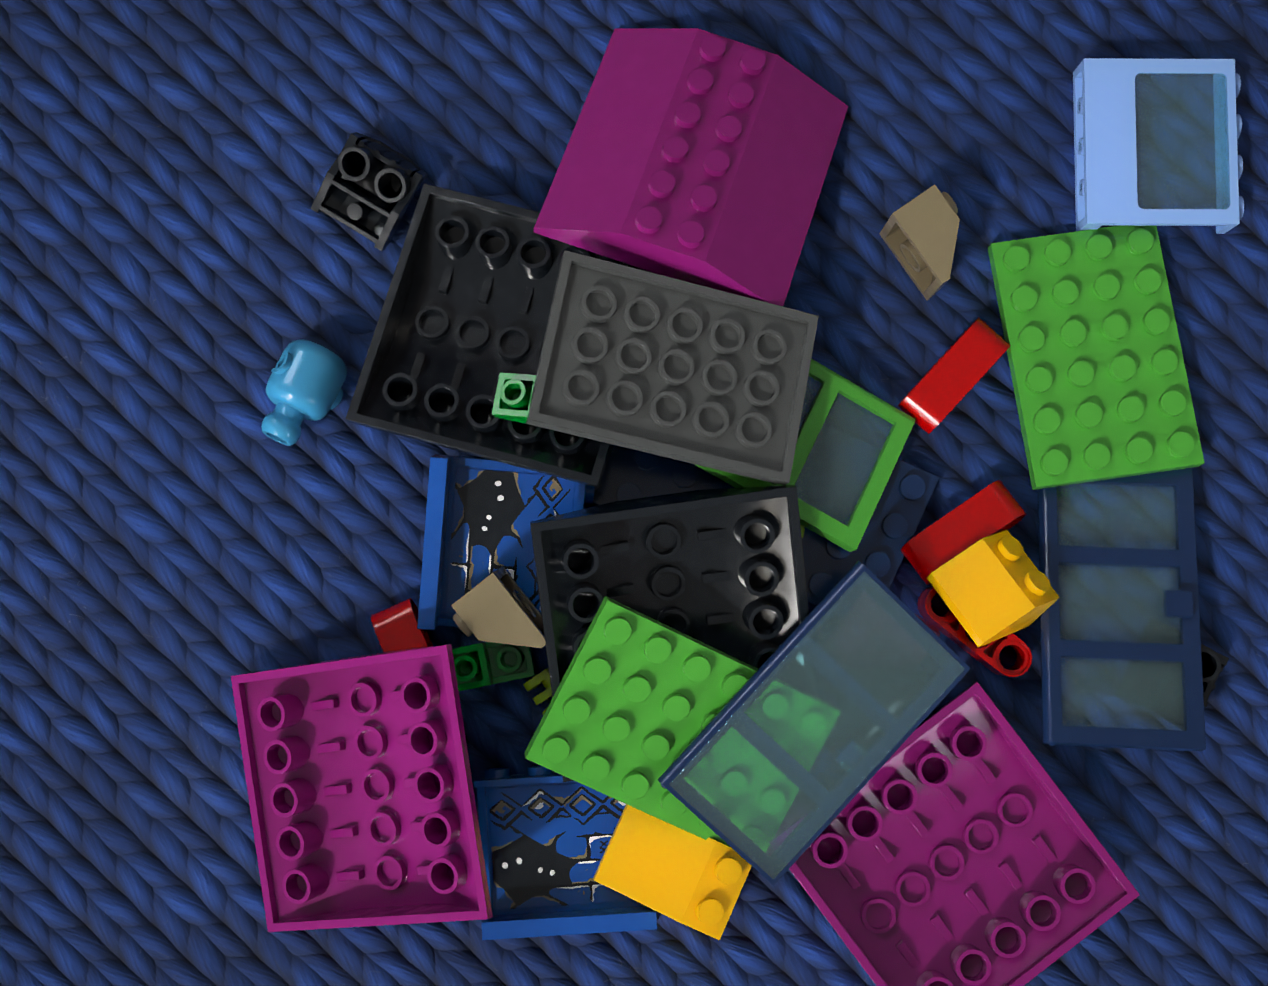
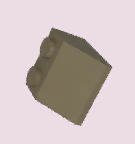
(924, 239)
(499, 613)

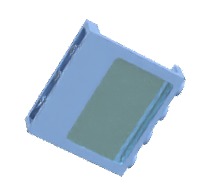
(1157, 143)

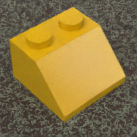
(993, 588)

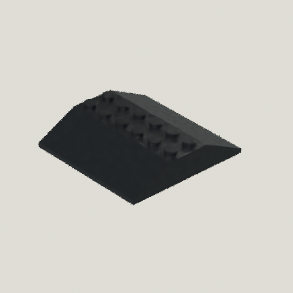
(458, 312)
(695, 560)

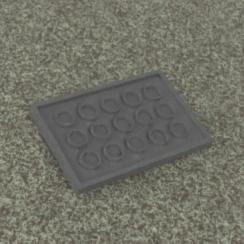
(673, 369)

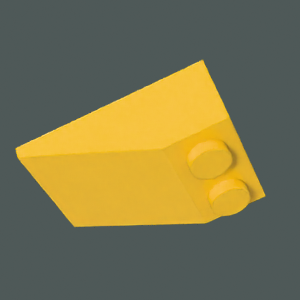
(673, 871)

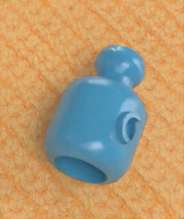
(302, 387)

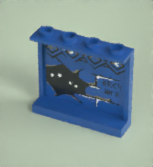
(482, 522)
(542, 855)

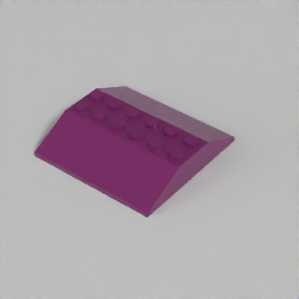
(696, 161)
(362, 792)
(961, 860)

